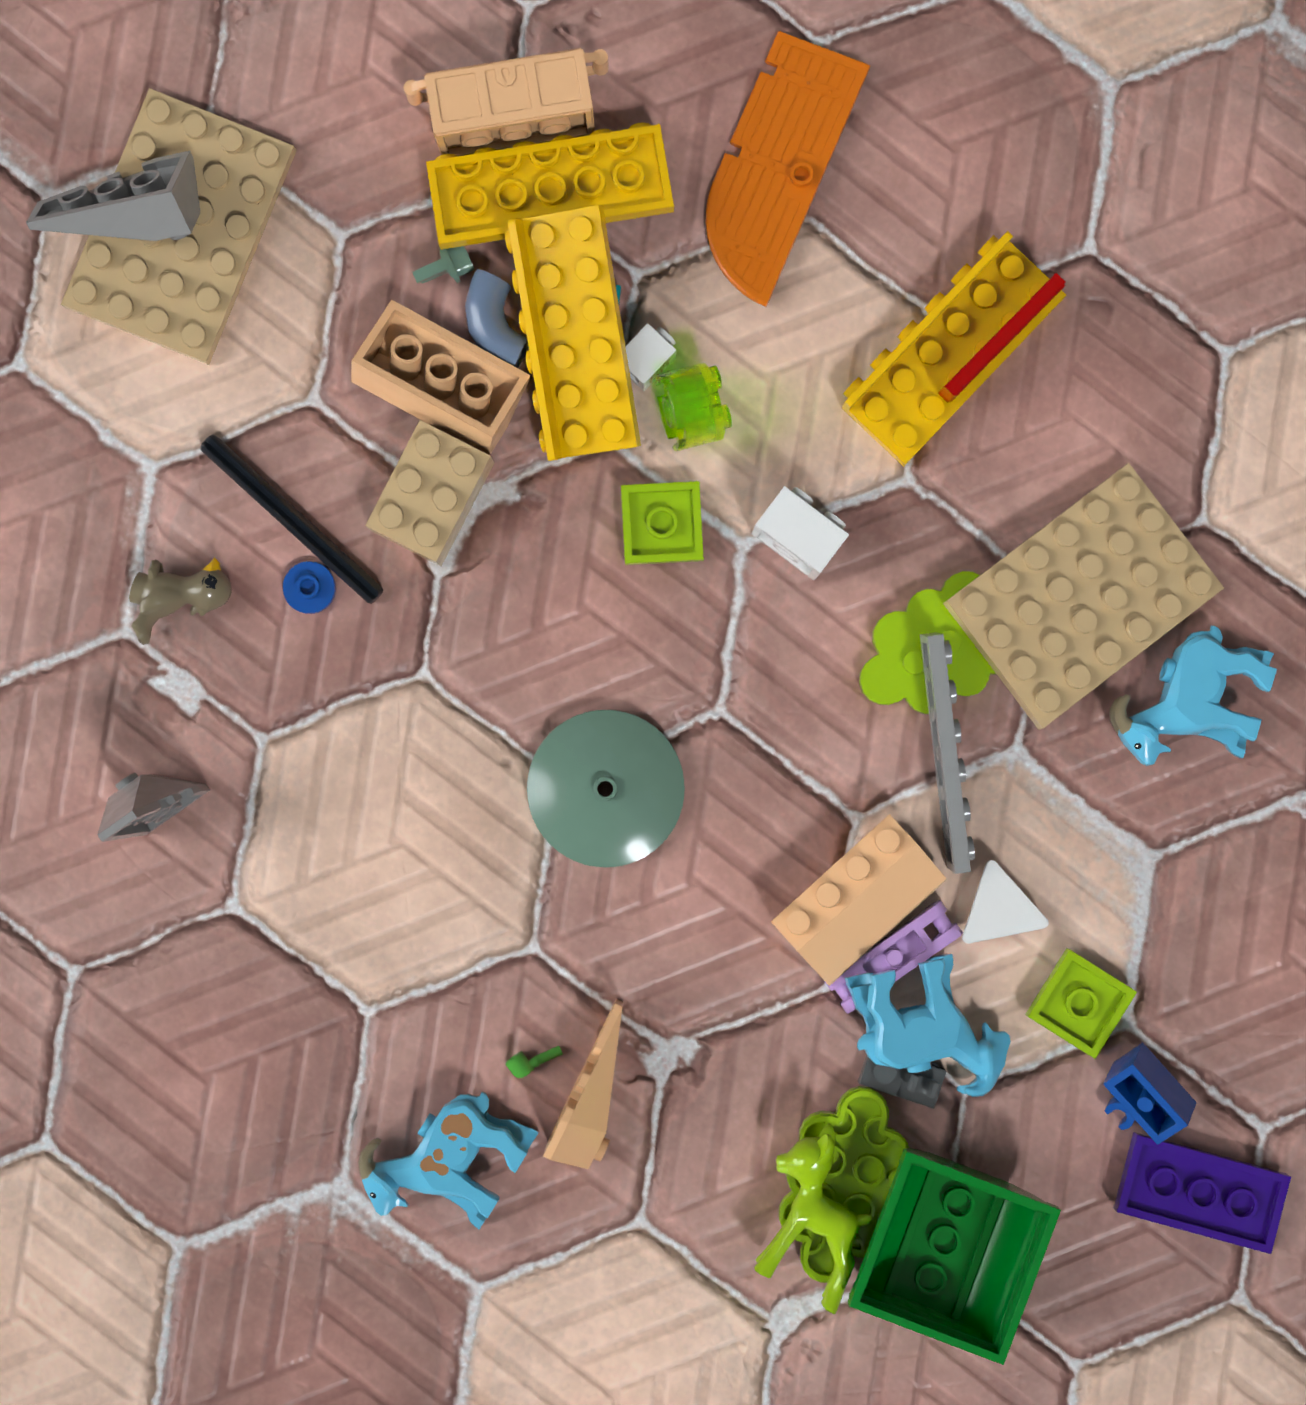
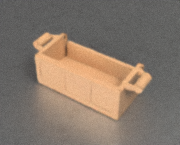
(510, 100)

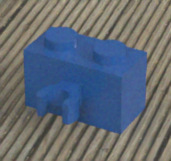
(1148, 1095)

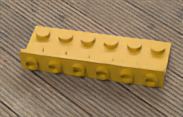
(608, 168)
(573, 332)
(901, 395)

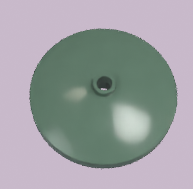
(643, 778)

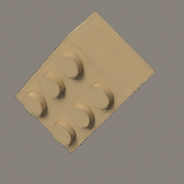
(430, 493)

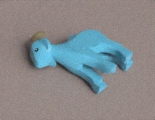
(1192, 698)

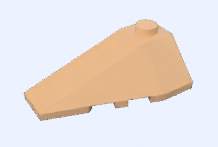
(584, 1118)

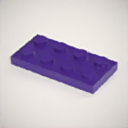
(1202, 1193)

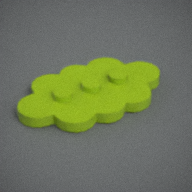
(898, 666)
(861, 1171)

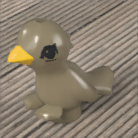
(165, 593)

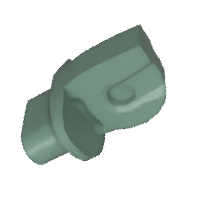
(453, 261)

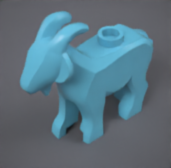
(928, 1031)

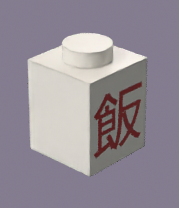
(649, 354)

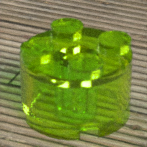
(692, 406)

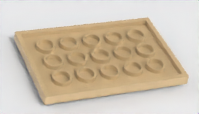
(187, 286)
(1083, 596)

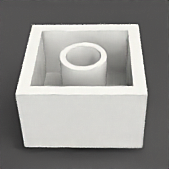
(800, 531)

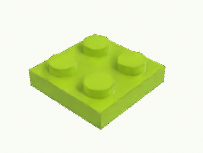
(662, 523)
(1081, 1003)

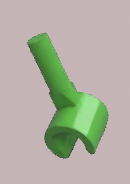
(521, 1066)

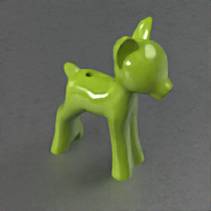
(810, 1164)

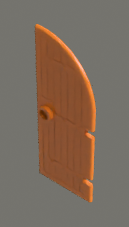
(785, 150)

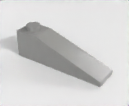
(143, 206)
(145, 804)

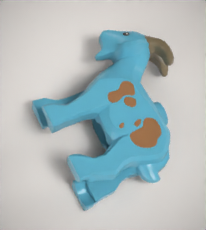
(444, 1157)

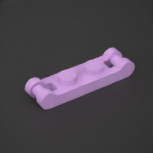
(902, 949)

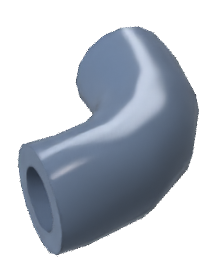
(487, 319)

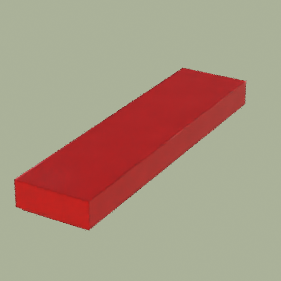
(1002, 338)

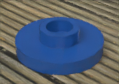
(309, 587)

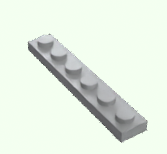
(949, 769)

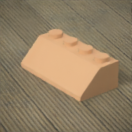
(439, 377)
(859, 900)

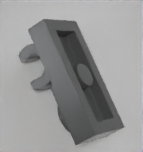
(916, 1087)

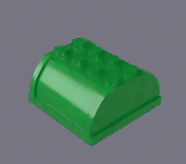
(954, 1254)

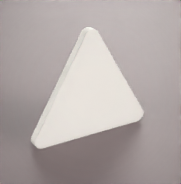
(1000, 908)

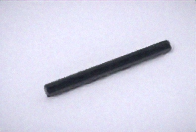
(291, 519)

